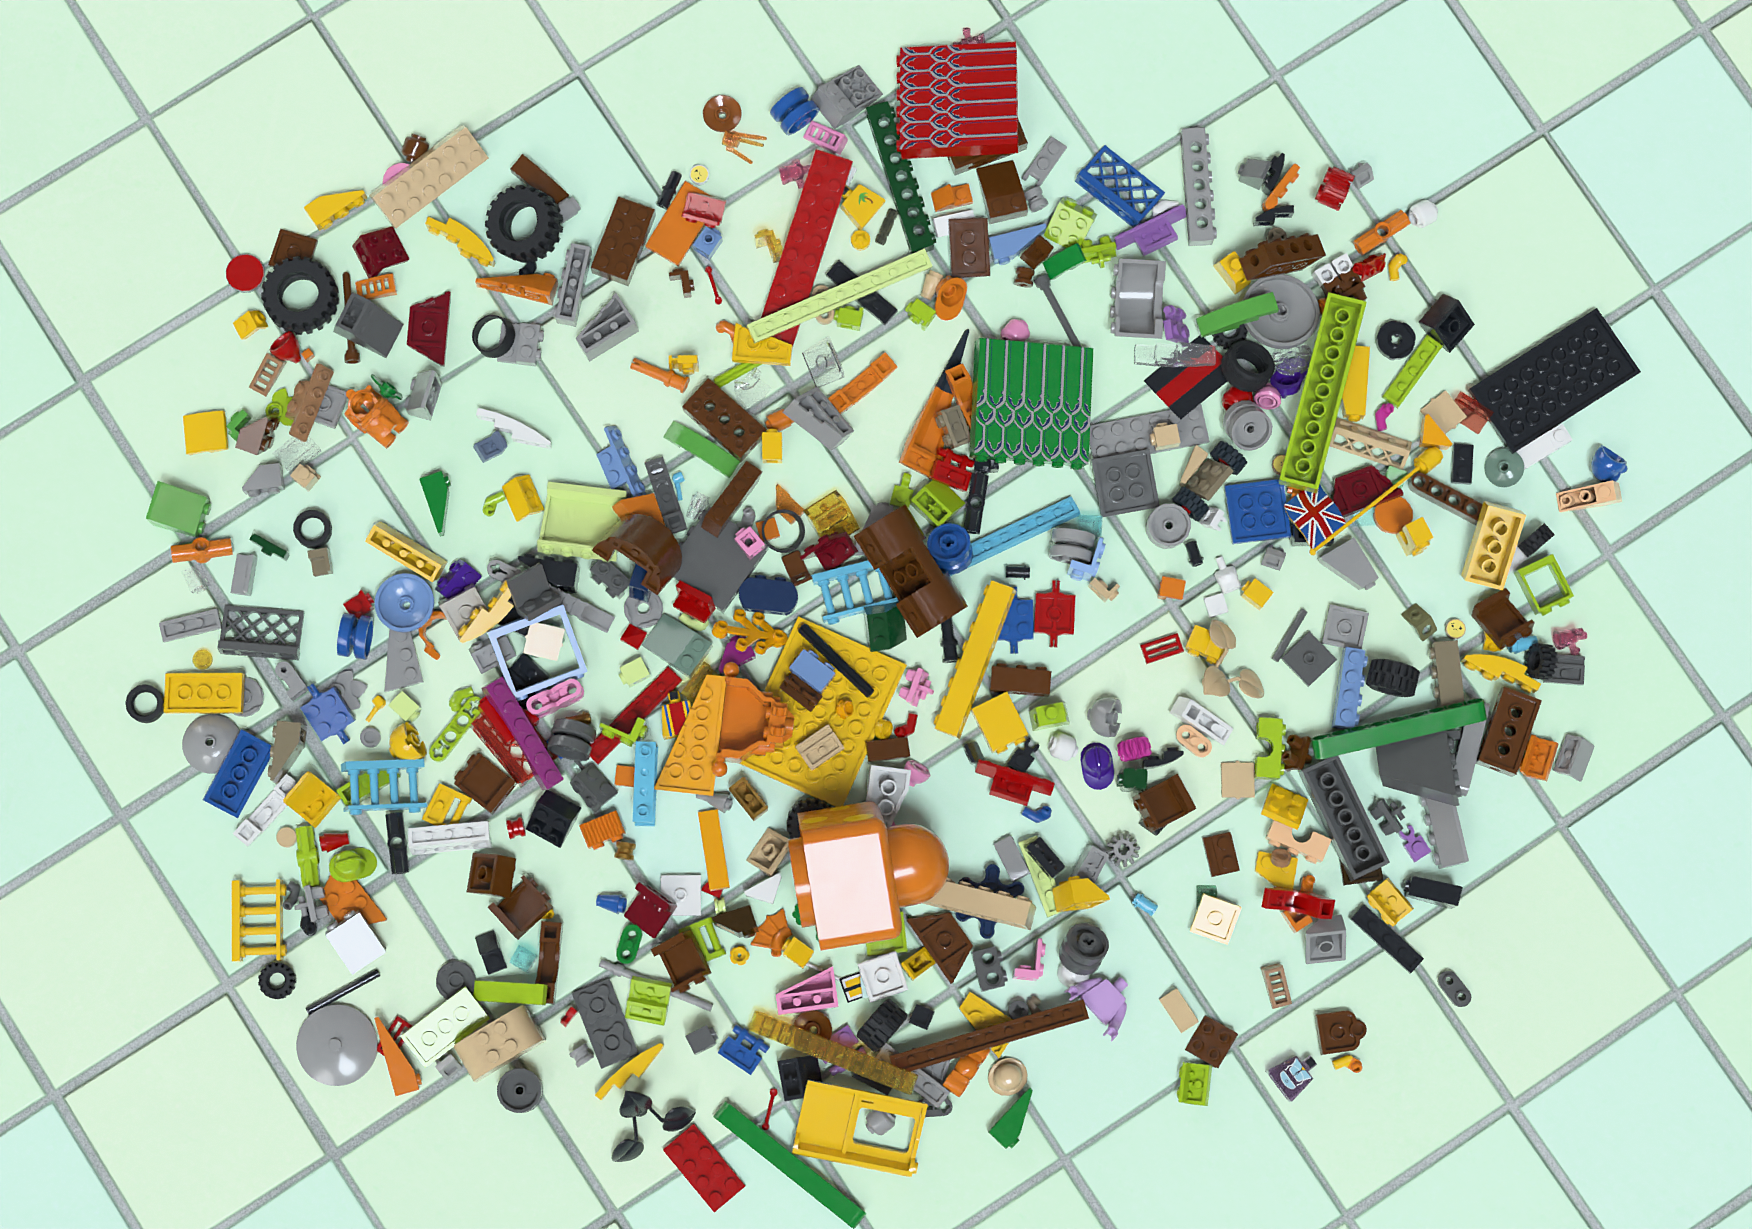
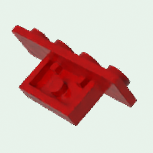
(1012, 784)

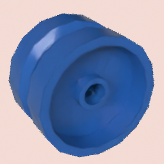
(794, 111)
(950, 548)
(355, 636)

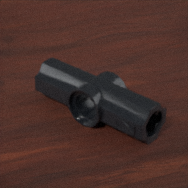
(977, 491)
(398, 856)

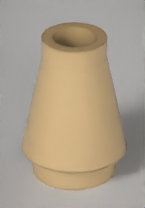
(930, 283)

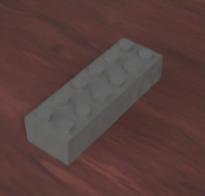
(1344, 817)

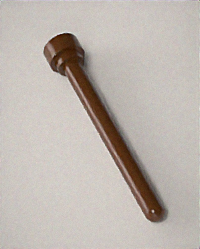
(351, 355)

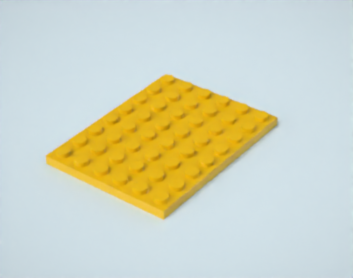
(835, 776)

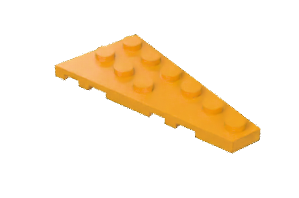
(697, 744)

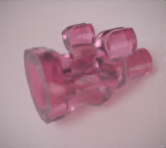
(968, 39)
(794, 173)
(1569, 638)

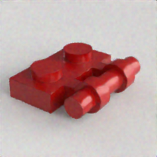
(951, 475)

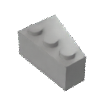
(607, 330)
(819, 418)

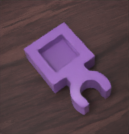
(1416, 846)

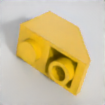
(772, 446)
(797, 952)

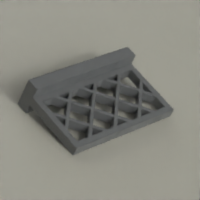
(256, 648)

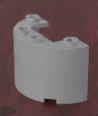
(1138, 298)

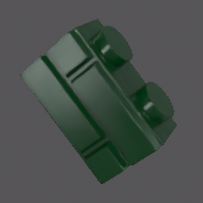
(1132, 780)

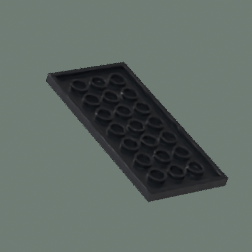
(1555, 380)

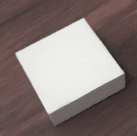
(1215, 605)

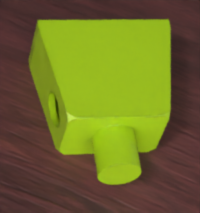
(1049, 716)

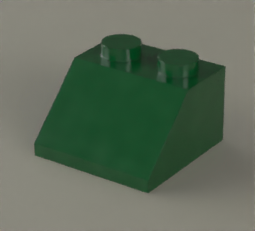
(884, 626)

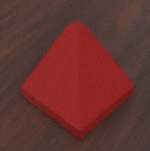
(633, 636)

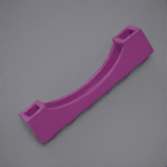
(508, 708)

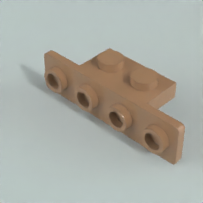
(307, 401)

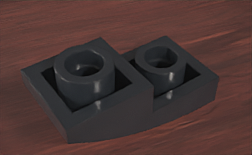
(1275, 170)
(1169, 756)

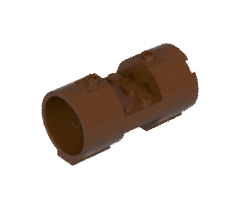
(915, 578)

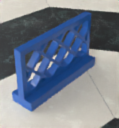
(1108, 197)

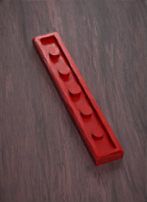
(641, 708)

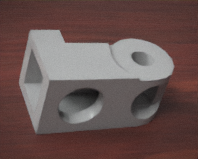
(293, 680)

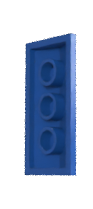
(238, 774)

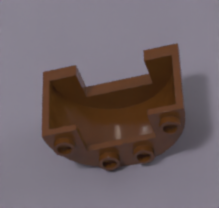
(646, 544)

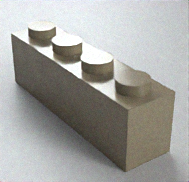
(1446, 672)

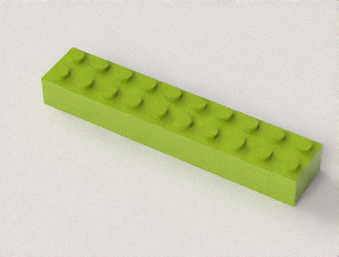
(1322, 393)

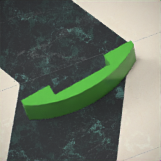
(702, 448)

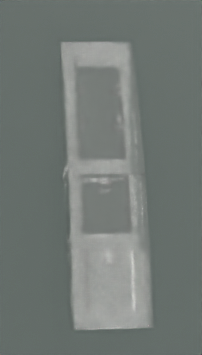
(1176, 355)

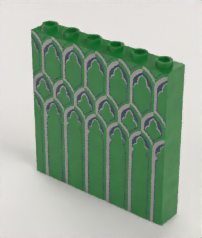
(1031, 403)

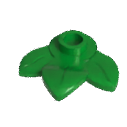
(387, 388)

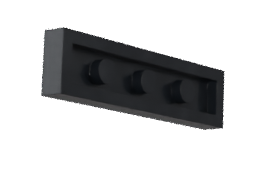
(873, 303)
(1386, 939)

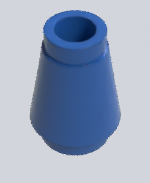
(613, 903)

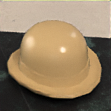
(1007, 1076)

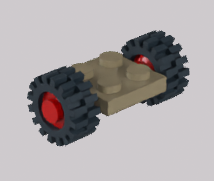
(1209, 480)

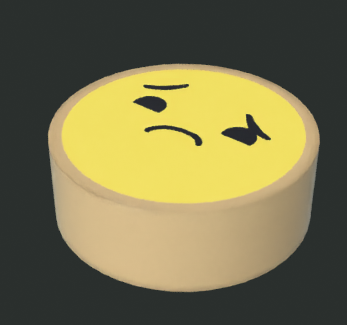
(1455, 629)

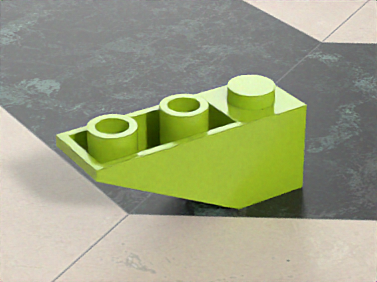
(364, 787)

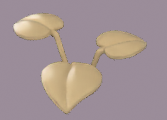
(1214, 680)

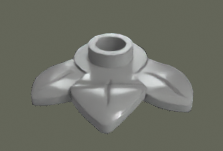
(350, 689)

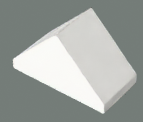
(766, 890)

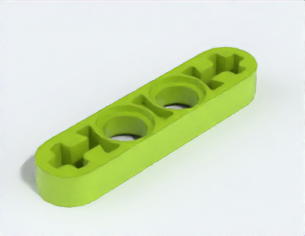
(454, 727)

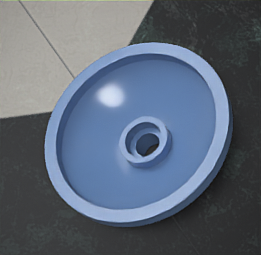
(395, 593)

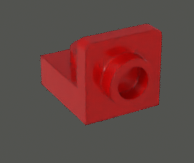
(360, 604)

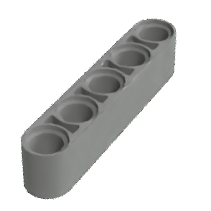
(1467, 752)

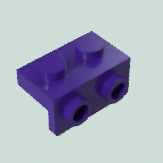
(457, 578)

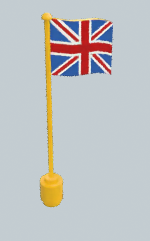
(1320, 518)

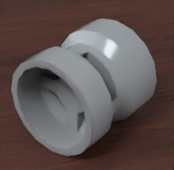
(1036, 199)

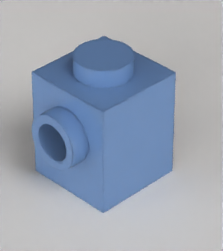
(708, 242)

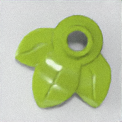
(280, 401)

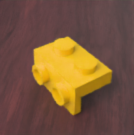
(1389, 902)

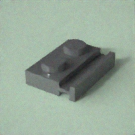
(1569, 670)

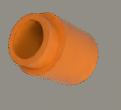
(778, 421)

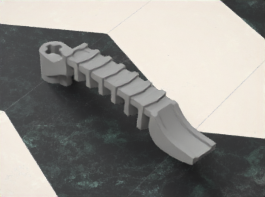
(574, 606)

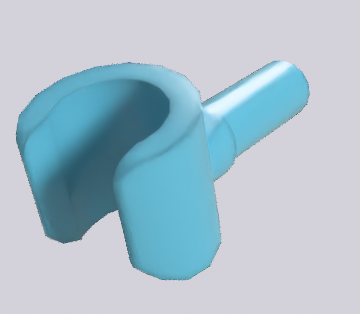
(677, 479)

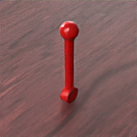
(718, 300)
(765, 1126)

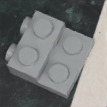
(525, 346)

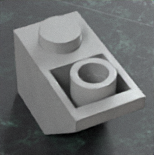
(265, 479)

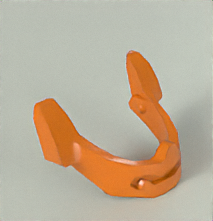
(429, 649)

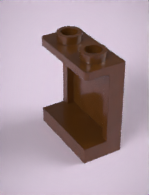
(1501, 620)
(484, 783)
(1163, 803)
(523, 908)
(683, 961)

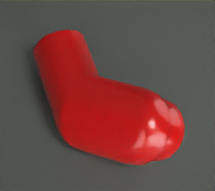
(908, 728)

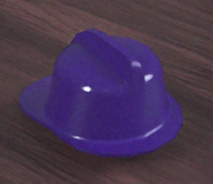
(1287, 384)
(1097, 766)

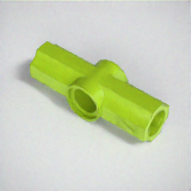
(307, 856)

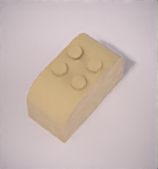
(499, 1043)

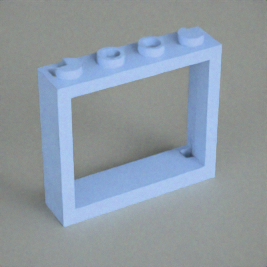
(521, 623)

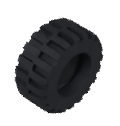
(503, 213)
(285, 275)

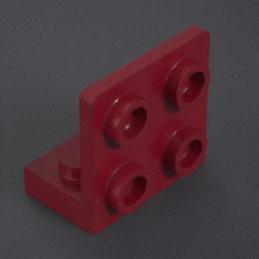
(379, 251)
(831, 550)
(649, 910)

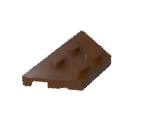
(943, 941)

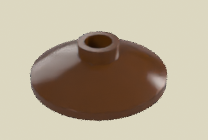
(815, 1018)

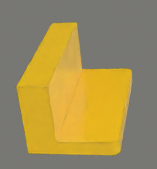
(522, 497)

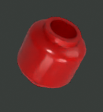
(1233, 396)

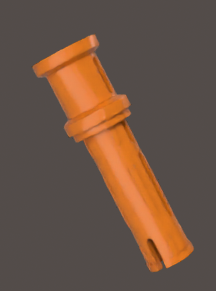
(669, 378)

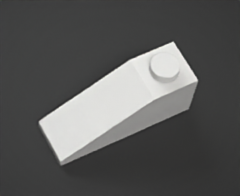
(1545, 446)
(1201, 719)

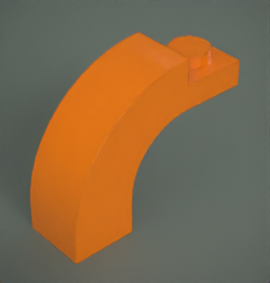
(961, 388)

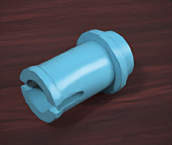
(1144, 904)

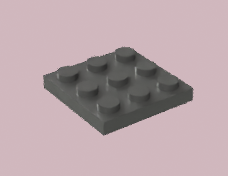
(1125, 483)

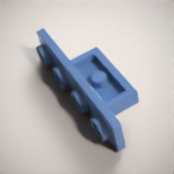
(618, 464)

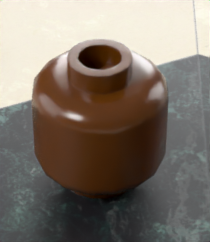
(414, 147)

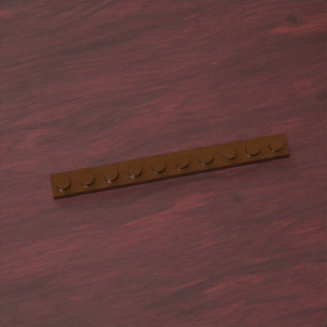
(991, 1036)

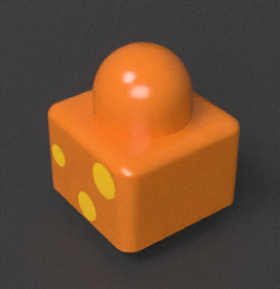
(859, 873)

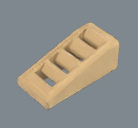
(1195, 461)

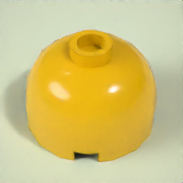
(405, 743)

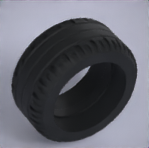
(1256, 355)

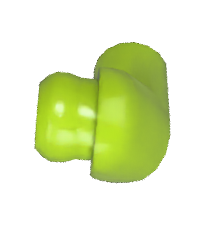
(491, 502)

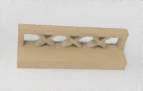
(1370, 437)

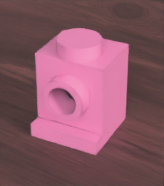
(757, 545)

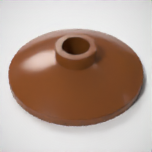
(722, 105)

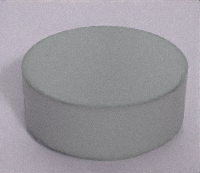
(370, 737)

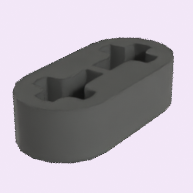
(937, 1112)

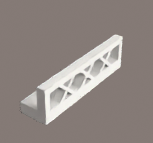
(449, 838)

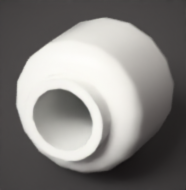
(1423, 214)
(1063, 747)

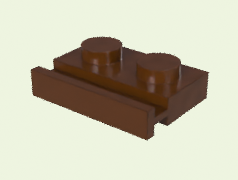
(1220, 854)

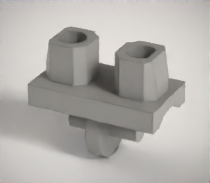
(316, 913)

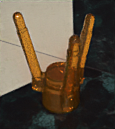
(733, 139)

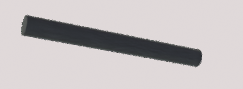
(343, 991)

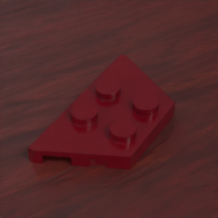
(429, 327)
(1361, 488)

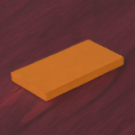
(674, 234)

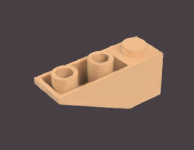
(1589, 496)

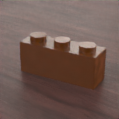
(1020, 680)

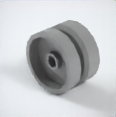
(1247, 425)
(1164, 537)
(1071, 545)

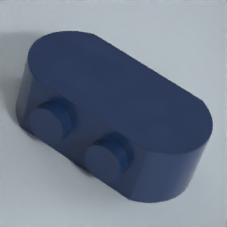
(768, 595)

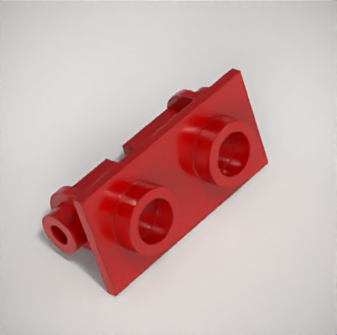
(1370, 266)

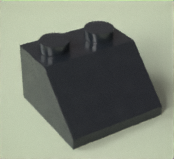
(1447, 322)

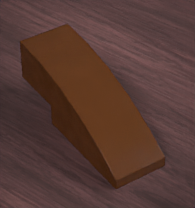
(537, 178)

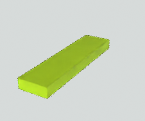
(1412, 371)
(510, 992)

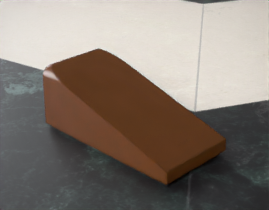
(888, 749)

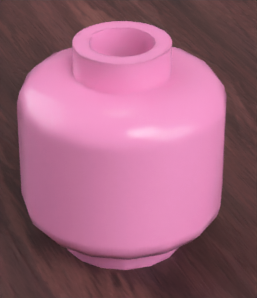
(1015, 331)

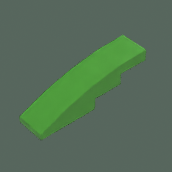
(1237, 314)

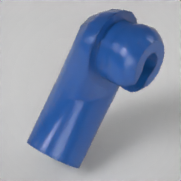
(1038, 815)

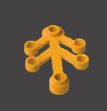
(773, 637)

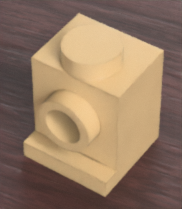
(305, 476)

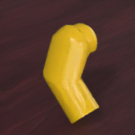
(1393, 266)

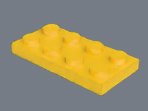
(204, 693)

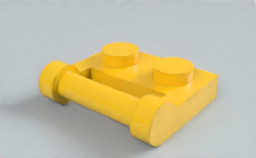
(441, 804)

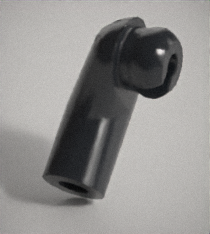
(307, 926)

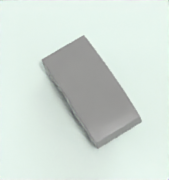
(1011, 858)

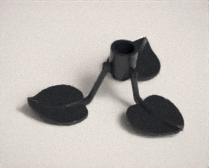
(637, 1104)

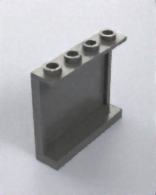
(715, 563)

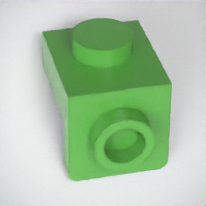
(237, 422)

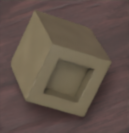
(320, 562)

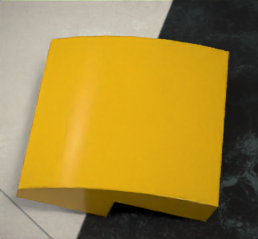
(205, 432)

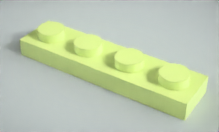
(1041, 881)

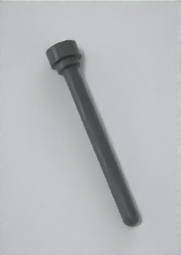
(1043, 283)

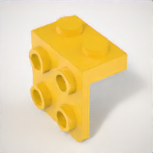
(311, 799)

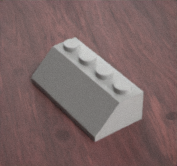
(1445, 833)

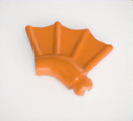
(773, 933)

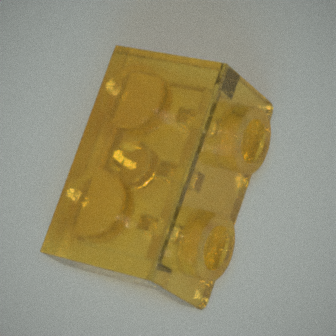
(768, 238)

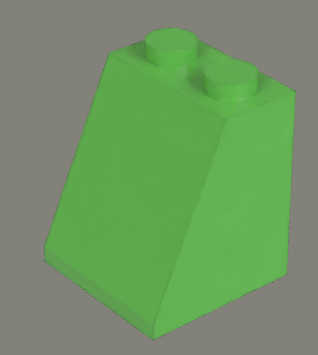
(178, 510)

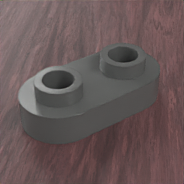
(1453, 990)

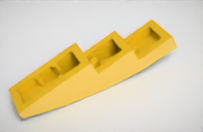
(635, 1066)

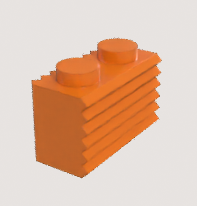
(602, 830)

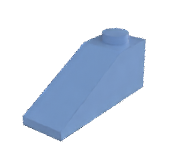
(1011, 244)

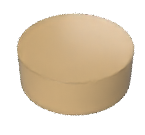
(286, 837)

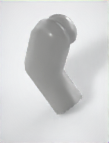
(747, 519)

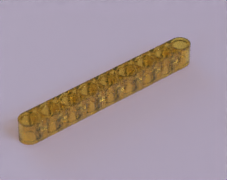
(833, 1052)

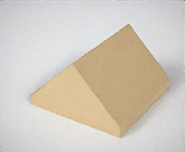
(769, 852)

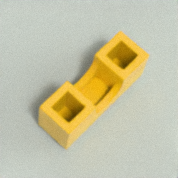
(1415, 537)

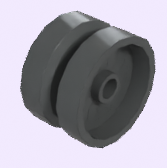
(571, 739)
(1083, 949)
(531, 1094)

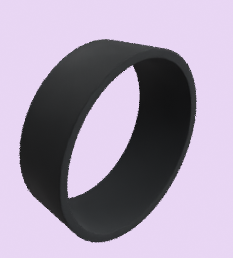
(506, 344)
(801, 533)

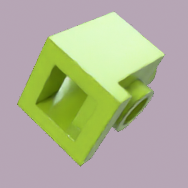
(920, 313)
(849, 318)

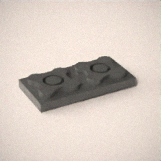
(605, 1023)

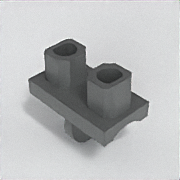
(1393, 824)

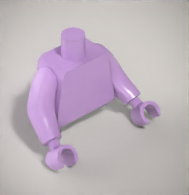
(1103, 1001)

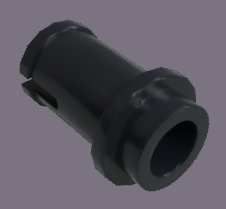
(1194, 554)
(1017, 572)

